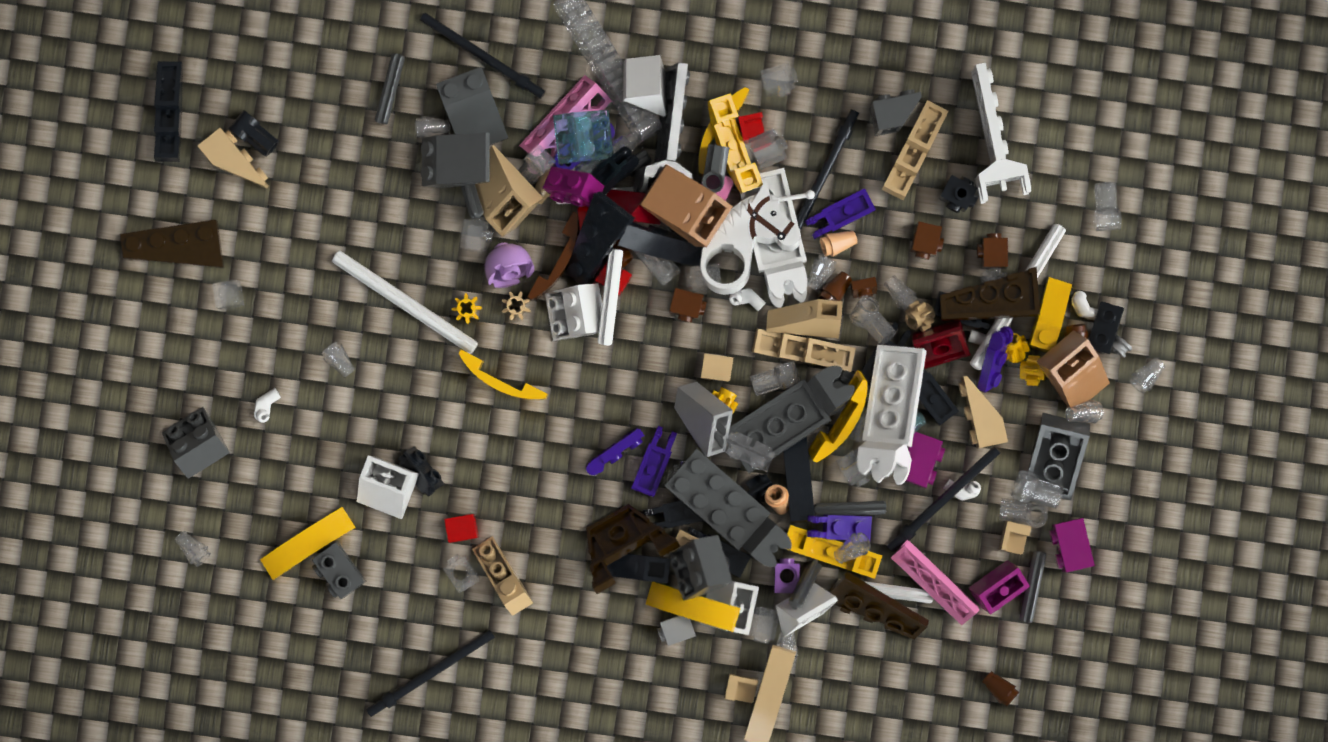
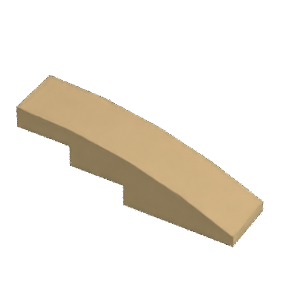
(915, 150)
(803, 349)
(770, 694)

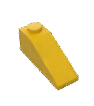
(1052, 312)

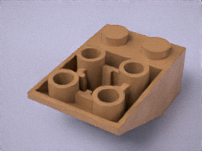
(686, 206)
(1074, 369)

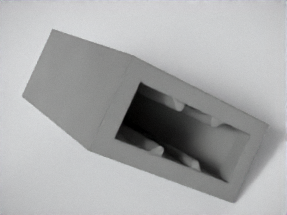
(704, 417)

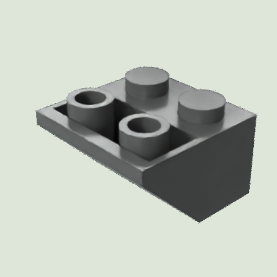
(891, 113)
(195, 443)
(700, 567)

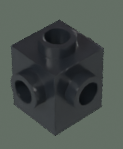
(950, 196)

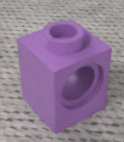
(781, 587)

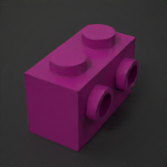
(571, 186)
(923, 455)
(1072, 545)
(999, 587)

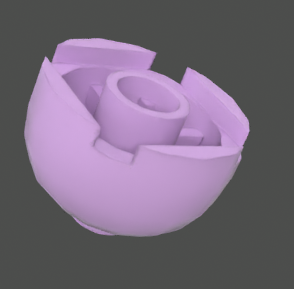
(507, 264)

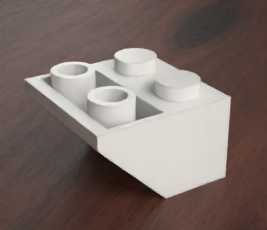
(574, 311)
(386, 486)
(740, 596)

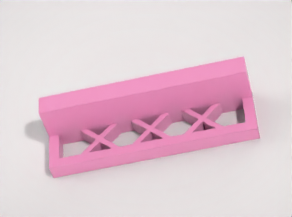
(576, 100)
(935, 582)

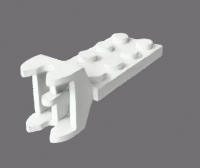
(1001, 169)
(782, 269)
(891, 412)

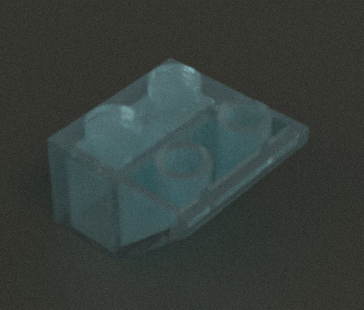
(583, 136)

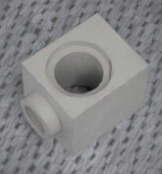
(676, 630)

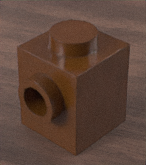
(926, 240)
(993, 251)
(687, 305)

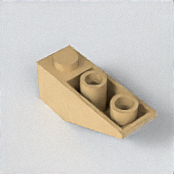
(225, 155)
(808, 318)
(985, 420)
(502, 576)

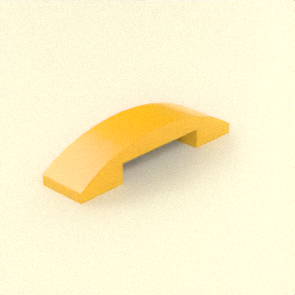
(738, 99)
(727, 134)
(528, 391)
(825, 443)
(307, 543)
(824, 551)
(697, 608)

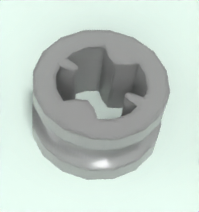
(1120, 346)

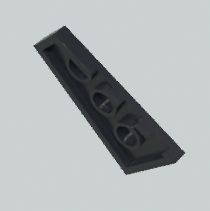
(598, 234)

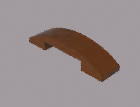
(542, 285)

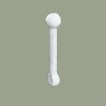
(809, 195)

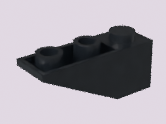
(641, 568)

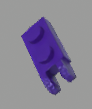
(843, 212)
(994, 359)
(614, 451)
(653, 464)
(840, 526)

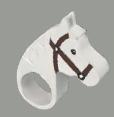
(747, 223)

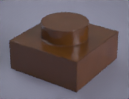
(864, 287)

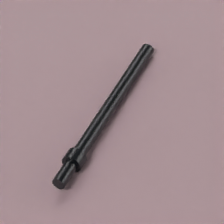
(521, 80)
(843, 134)
(908, 531)
(390, 699)

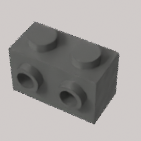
(338, 571)

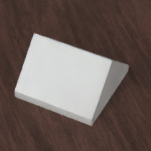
(645, 83)
(815, 605)

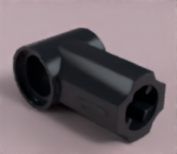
(249, 130)

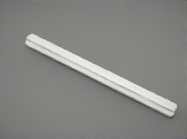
(1039, 260)
(405, 302)

